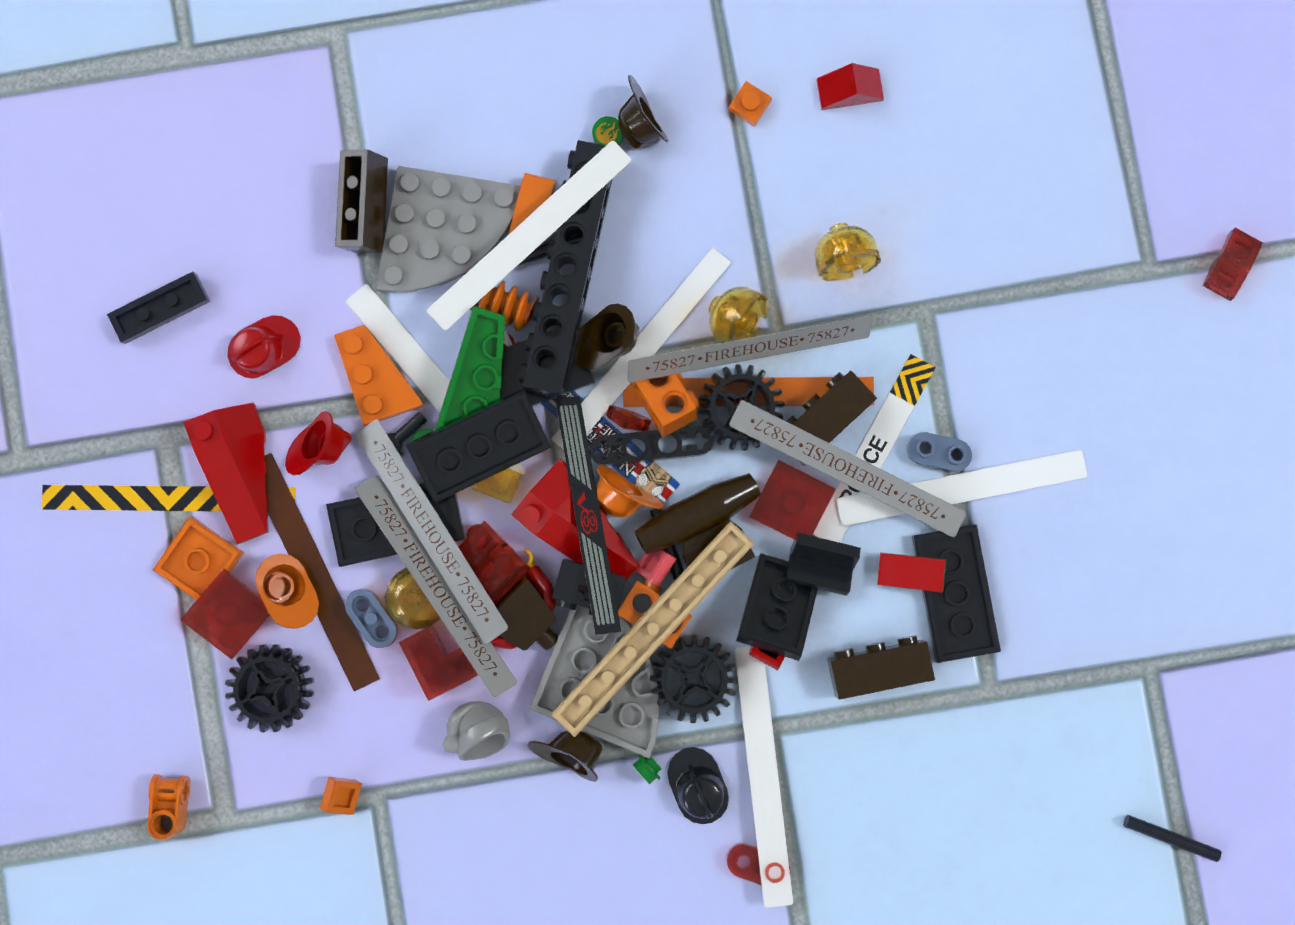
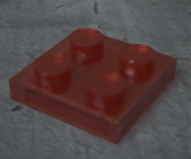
(791, 501)
(226, 614)

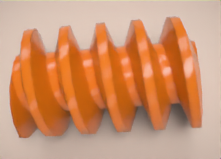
(509, 305)

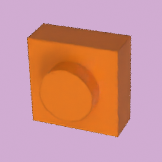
(750, 103)
(340, 796)

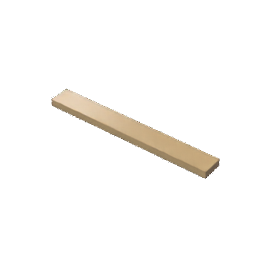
(652, 629)

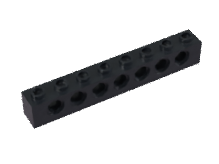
(553, 381)

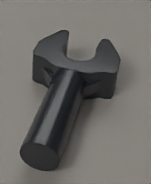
(406, 431)

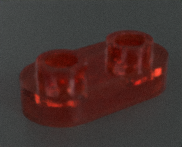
(752, 870)

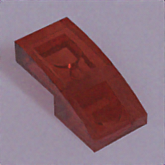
(1233, 264)

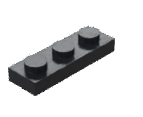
(158, 307)

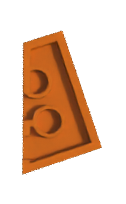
(373, 377)

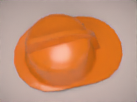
(620, 496)
(286, 591)

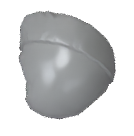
(476, 731)

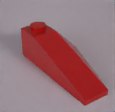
(233, 460)
(551, 517)

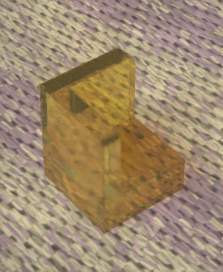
(501, 485)

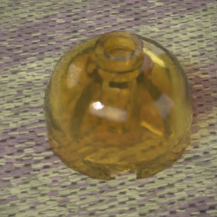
(845, 251)
(736, 314)
(408, 603)

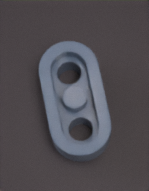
(940, 452)
(371, 619)

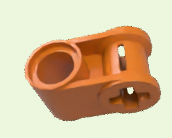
(169, 803)

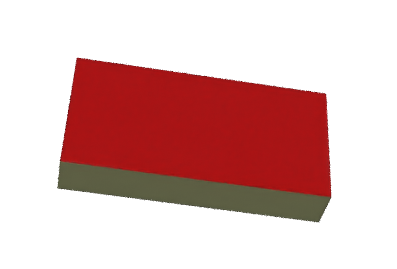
(911, 572)

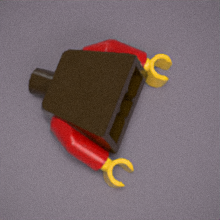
(528, 611)

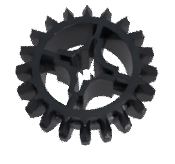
(727, 399)
(715, 695)
(276, 698)

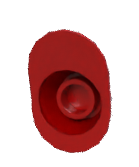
(263, 346)
(317, 444)

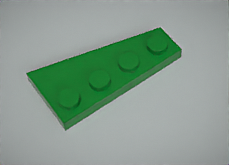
(477, 369)

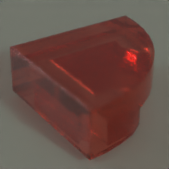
(628, 419)

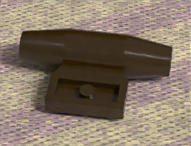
(699, 518)

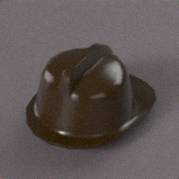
(637, 119)
(606, 336)
(571, 752)

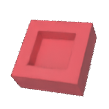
(655, 566)

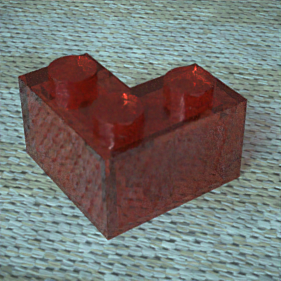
(433, 665)

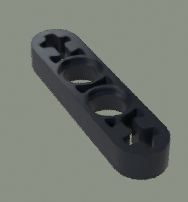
(652, 450)

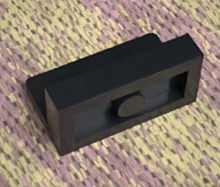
(822, 563)

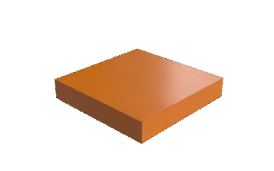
(196, 558)

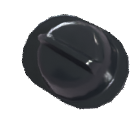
(698, 785)

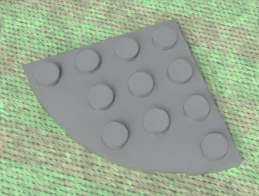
(441, 227)
(630, 715)

